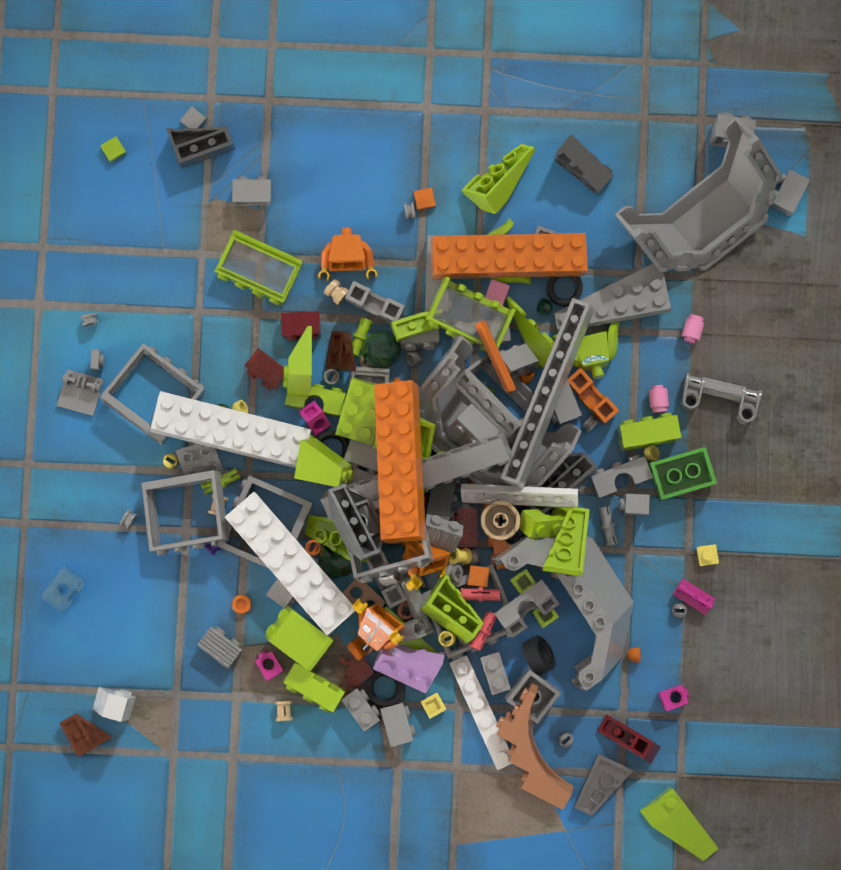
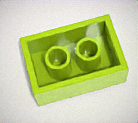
(358, 413)
(648, 432)

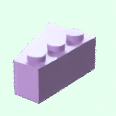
(410, 666)

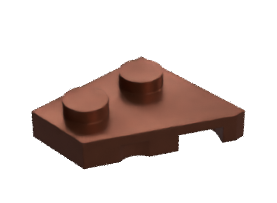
(340, 352)
(83, 734)

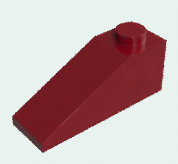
(629, 738)

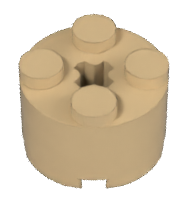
(508, 513)

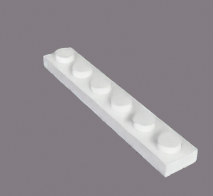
(527, 496)
(481, 711)

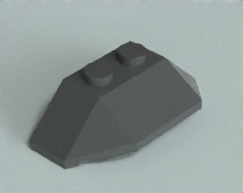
(570, 474)
(355, 521)

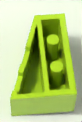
(451, 610)
(314, 688)

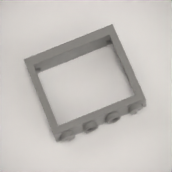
(166, 364)
(487, 402)
(150, 507)
(297, 529)
(385, 571)
(493, 638)

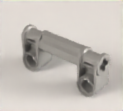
(747, 399)
(420, 624)

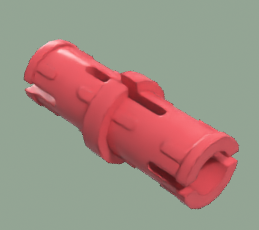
(481, 594)
(484, 632)

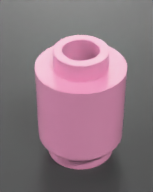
(692, 328)
(658, 399)

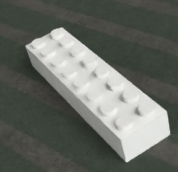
(227, 429)
(290, 563)

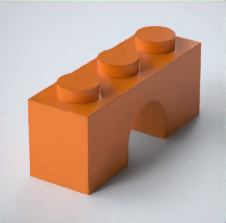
(589, 395)

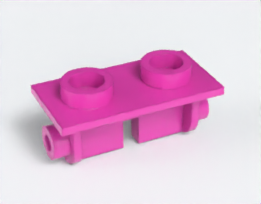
(694, 596)

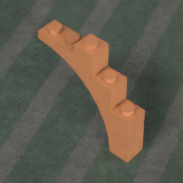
(538, 776)

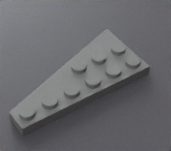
(627, 299)

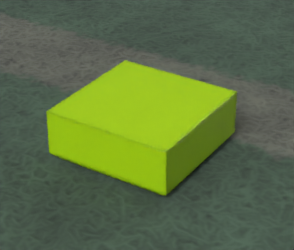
(113, 149)

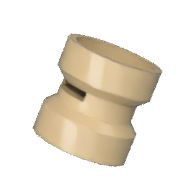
(338, 293)

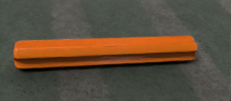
(495, 357)

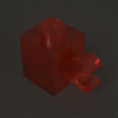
(358, 671)

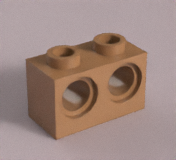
(367, 594)

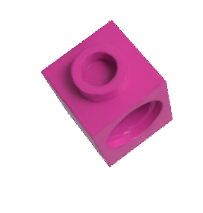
(314, 418)
(277, 669)
(665, 697)

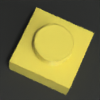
(707, 555)
(433, 705)

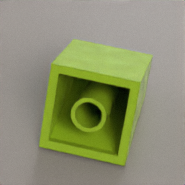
(321, 464)
(298, 638)

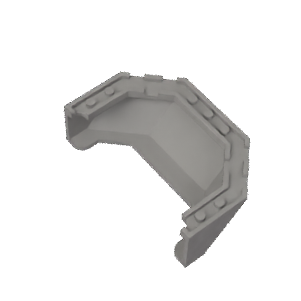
(714, 212)
(443, 403)
(597, 596)

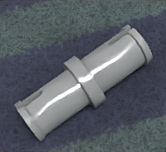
(607, 526)

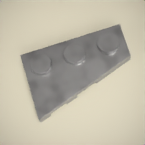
(600, 783)

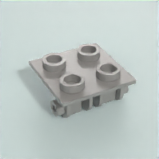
(80, 392)
(198, 459)

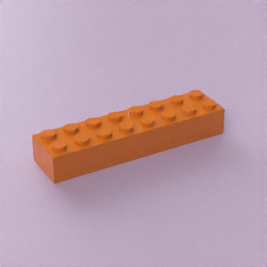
(509, 256)
(399, 462)

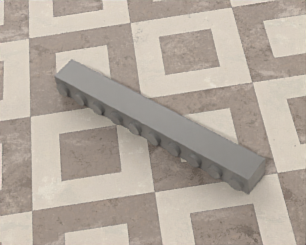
(547, 393)
(446, 466)

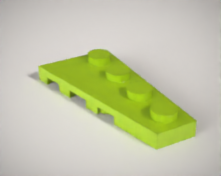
(569, 546)

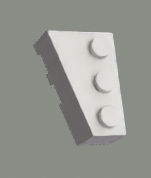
(114, 704)

